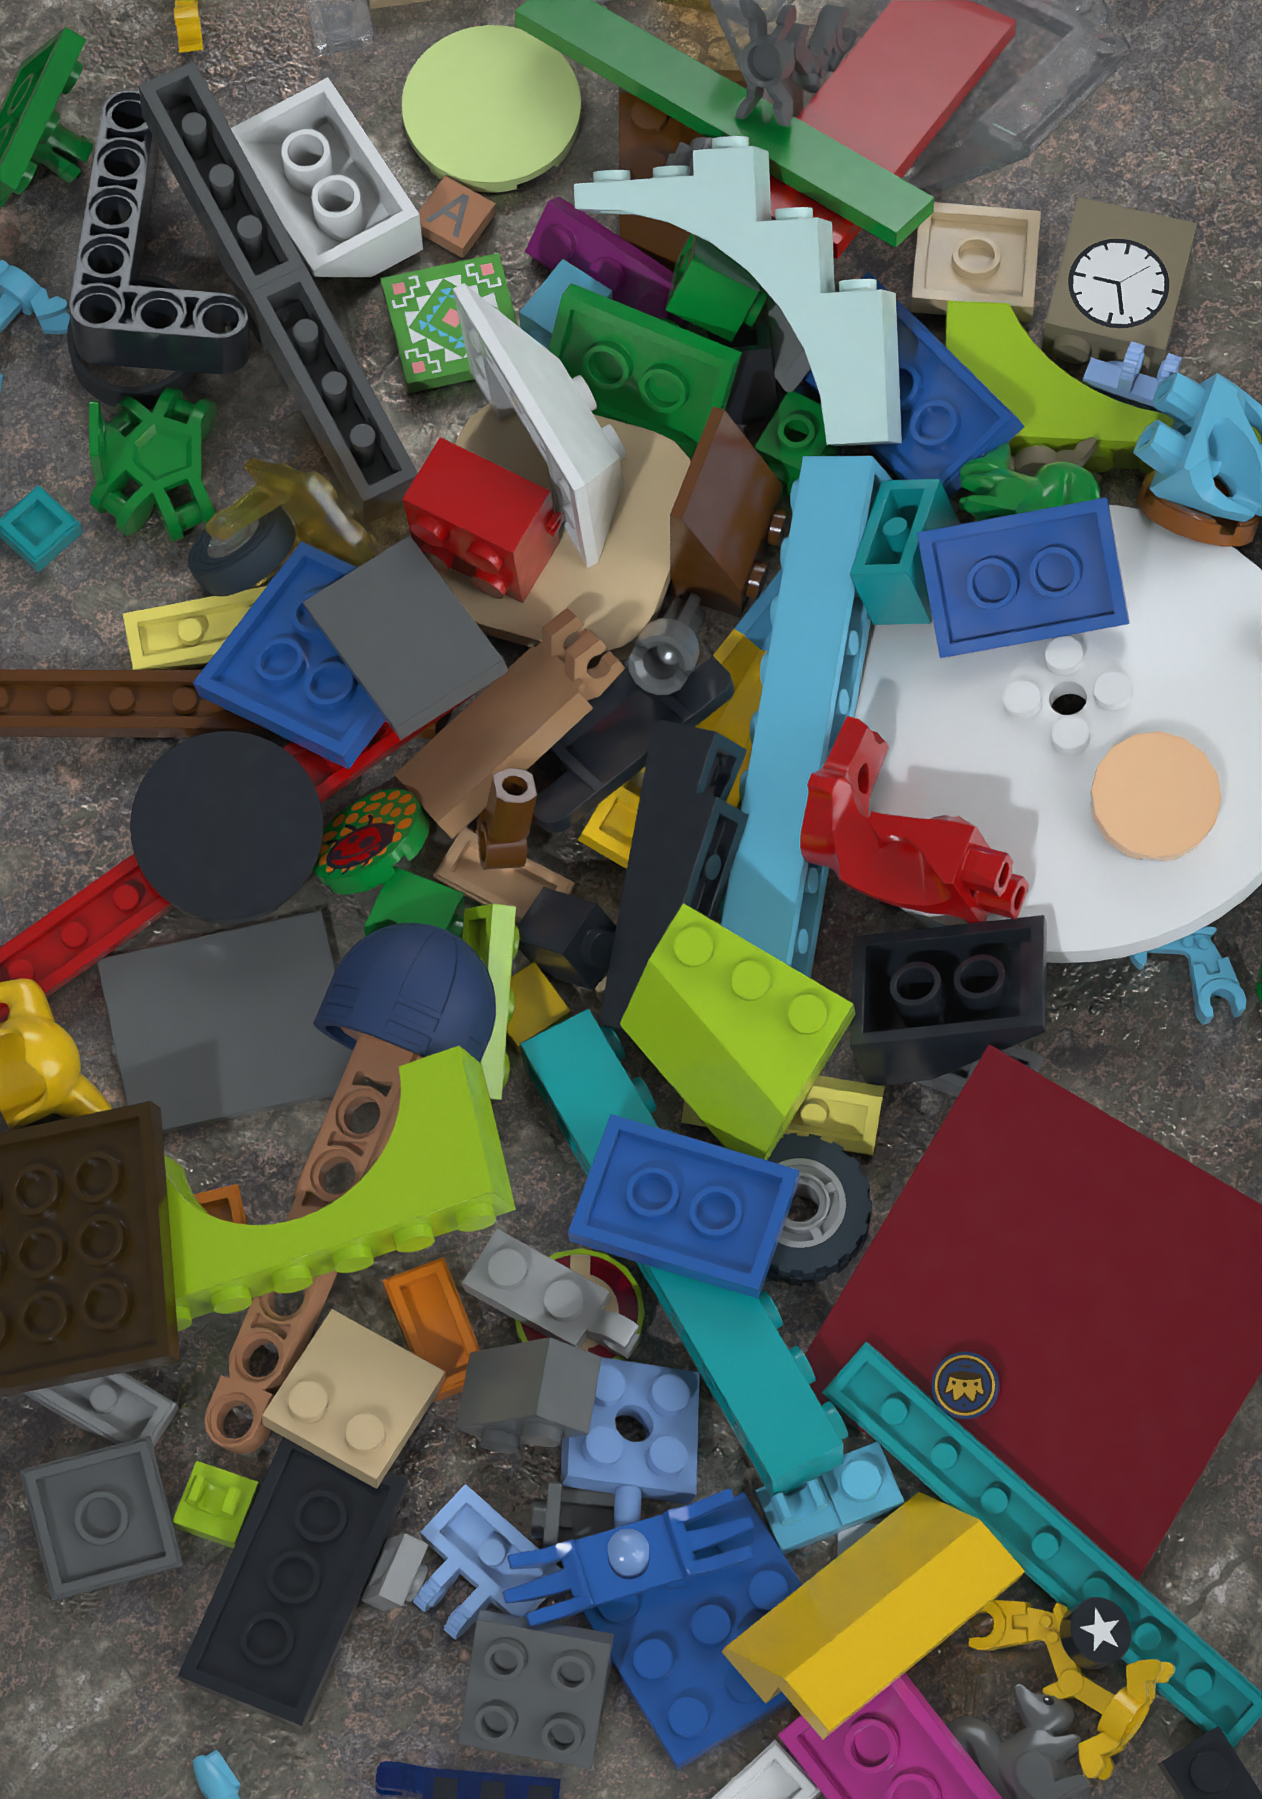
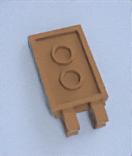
(510, 723)

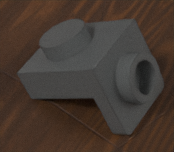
(571, 1514)

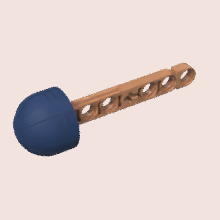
(391, 1003)

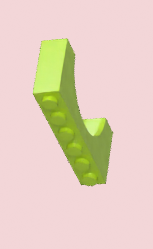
(431, 1179)

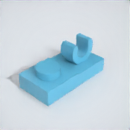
(833, 1502)

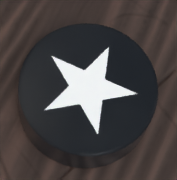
(1095, 1633)

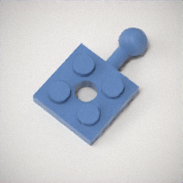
(654, 1469)

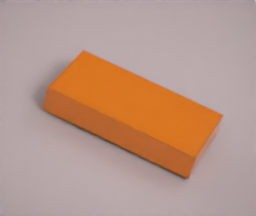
(433, 1321)

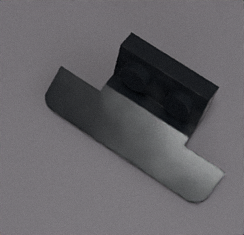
(615, 740)

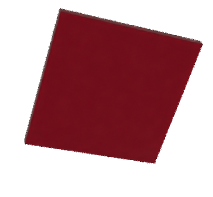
(1091, 1279)

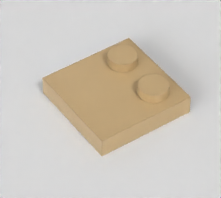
(976, 258)
(354, 1398)

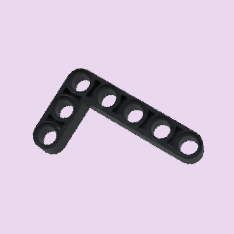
(109, 312)

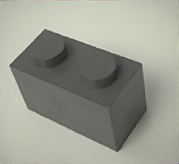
(528, 1394)

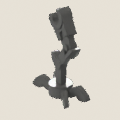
(775, 55)

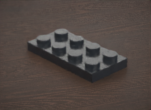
(292, 1586)

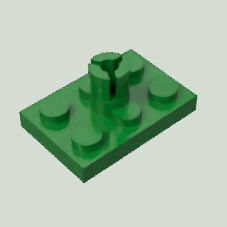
(31, 125)
(642, 366)

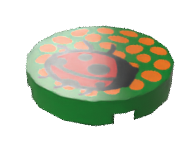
(370, 839)

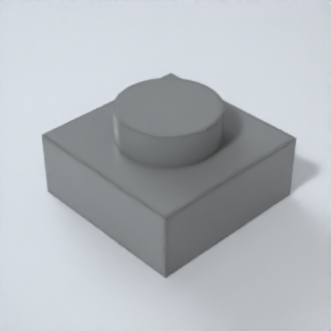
(397, 1573)

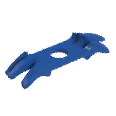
(594, 1582)

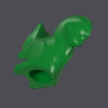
(1007, 492)

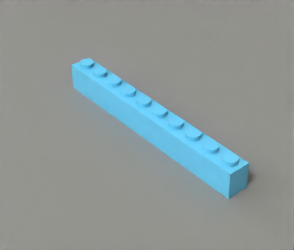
(806, 695)

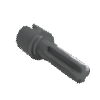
(668, 648)

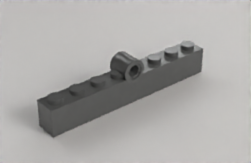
(278, 291)

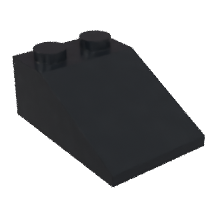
(944, 995)

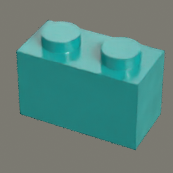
(889, 559)

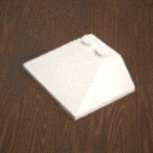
(556, 411)

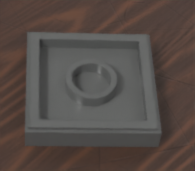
(101, 1518)

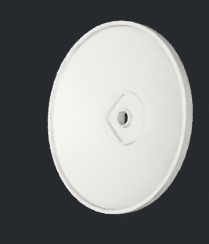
(986, 746)

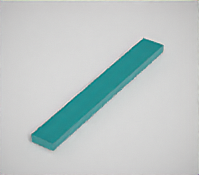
(1040, 1537)

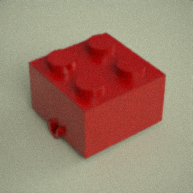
(482, 521)

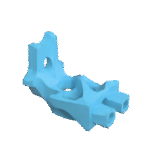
(1206, 442)

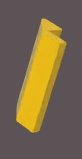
(874, 1611)

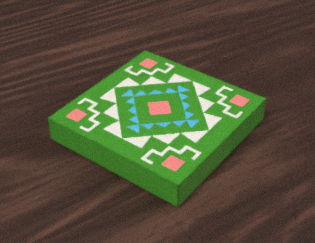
(428, 321)

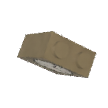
(1117, 284)

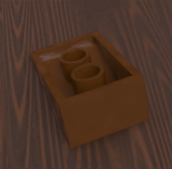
(724, 520)

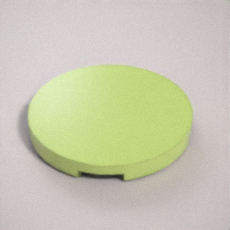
(491, 107)

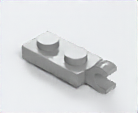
(548, 1296)

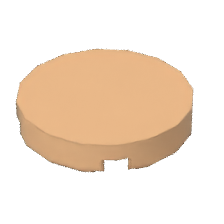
(1155, 796)

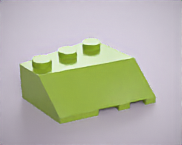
(733, 1030)

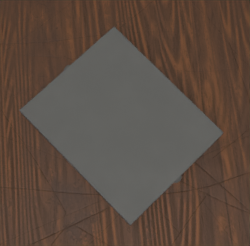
(225, 1022)

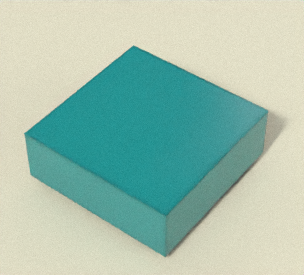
(39, 528)

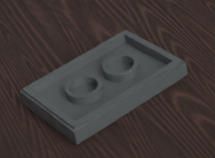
(405, 637)

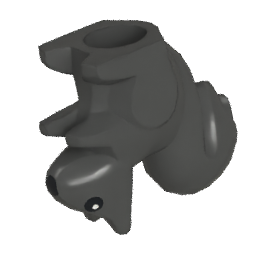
(1032, 1759)

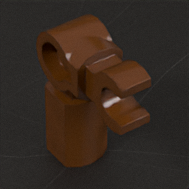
(506, 820)

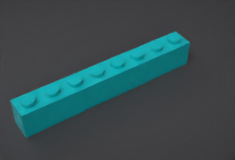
(726, 1333)

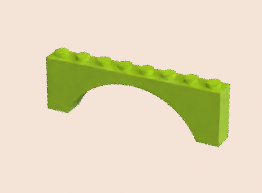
(1042, 395)

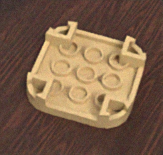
(633, 571)

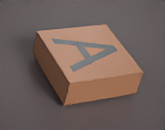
(455, 216)

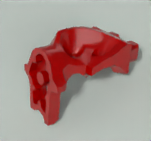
(897, 859)

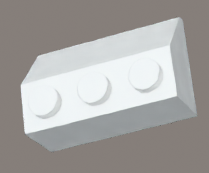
(330, 185)

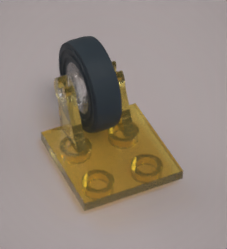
(257, 536)

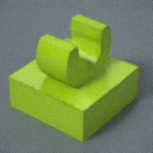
(215, 1504)

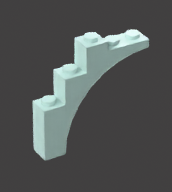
(844, 333)

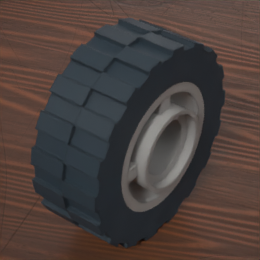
(843, 1208)

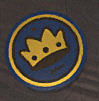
(965, 1385)

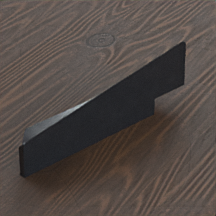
(678, 848)

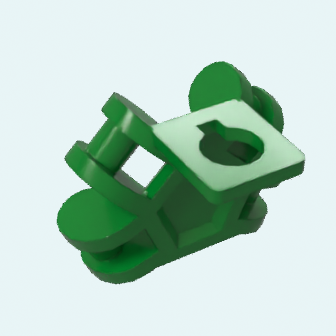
(156, 452)

